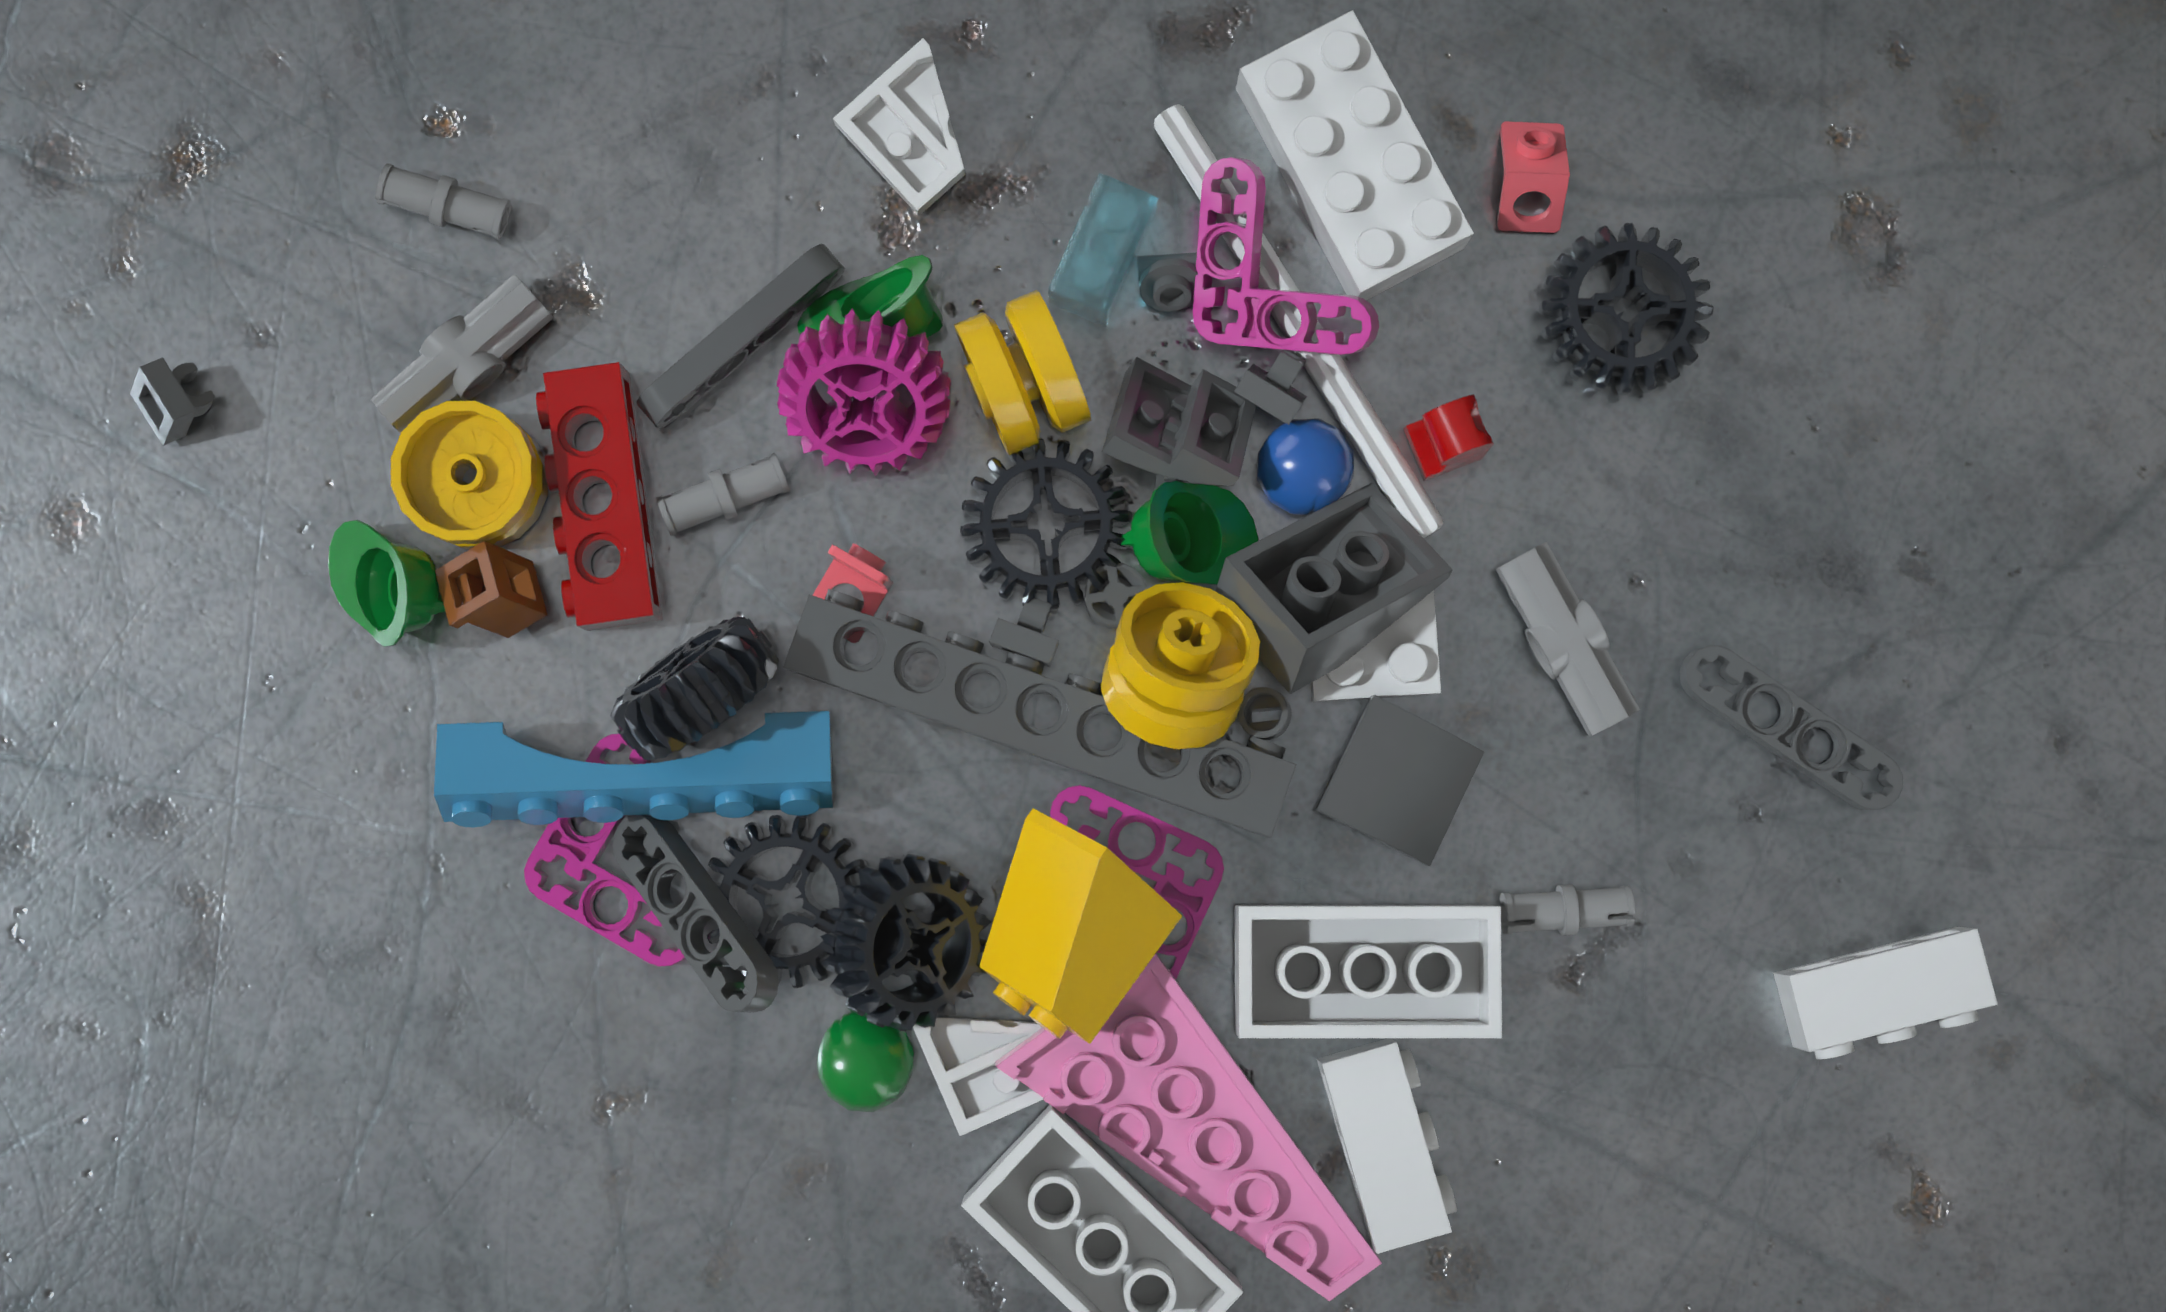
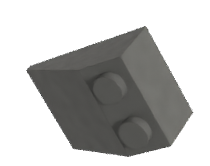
(1330, 584)

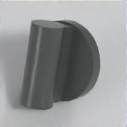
(1167, 280)

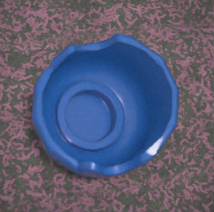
(1305, 465)

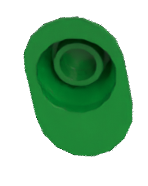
(895, 292)
(1189, 532)
(382, 582)

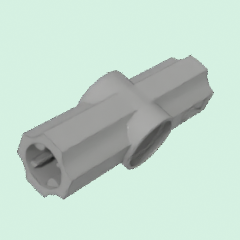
(464, 354)
(1567, 639)

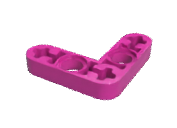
(1256, 303)
(583, 855)
(1190, 900)

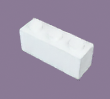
(1886, 991)
(1387, 1144)

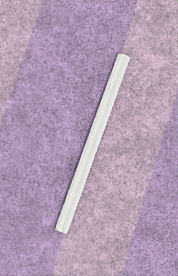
(1325, 369)

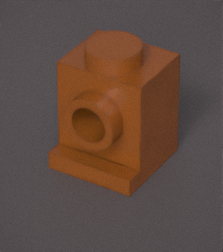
(491, 590)

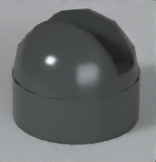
(1262, 700)

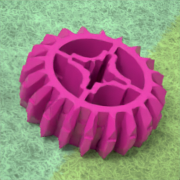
(862, 369)

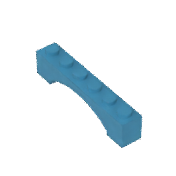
(493, 777)

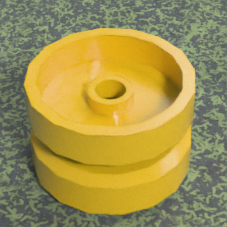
(1022, 372)
(439, 451)
(1179, 665)

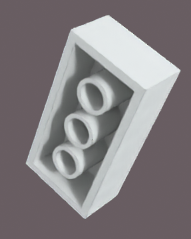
(1353, 158)
(1368, 971)
(1093, 1228)

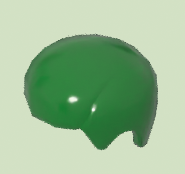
(864, 1063)

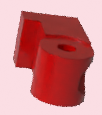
(1448, 437)

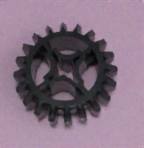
(1629, 284)
(1016, 525)
(695, 688)
(813, 851)
(885, 939)

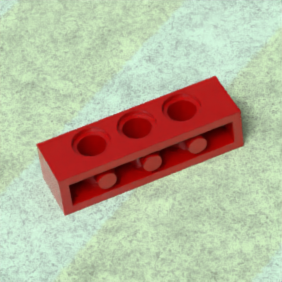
(632, 591)

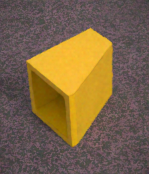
(1071, 929)

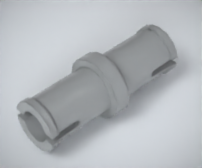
(443, 201)
(722, 494)
(1567, 909)

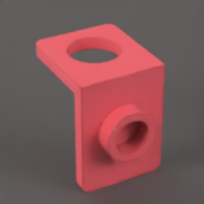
(1537, 162)
(858, 569)

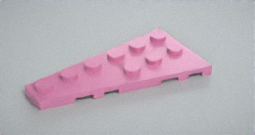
(1188, 1116)

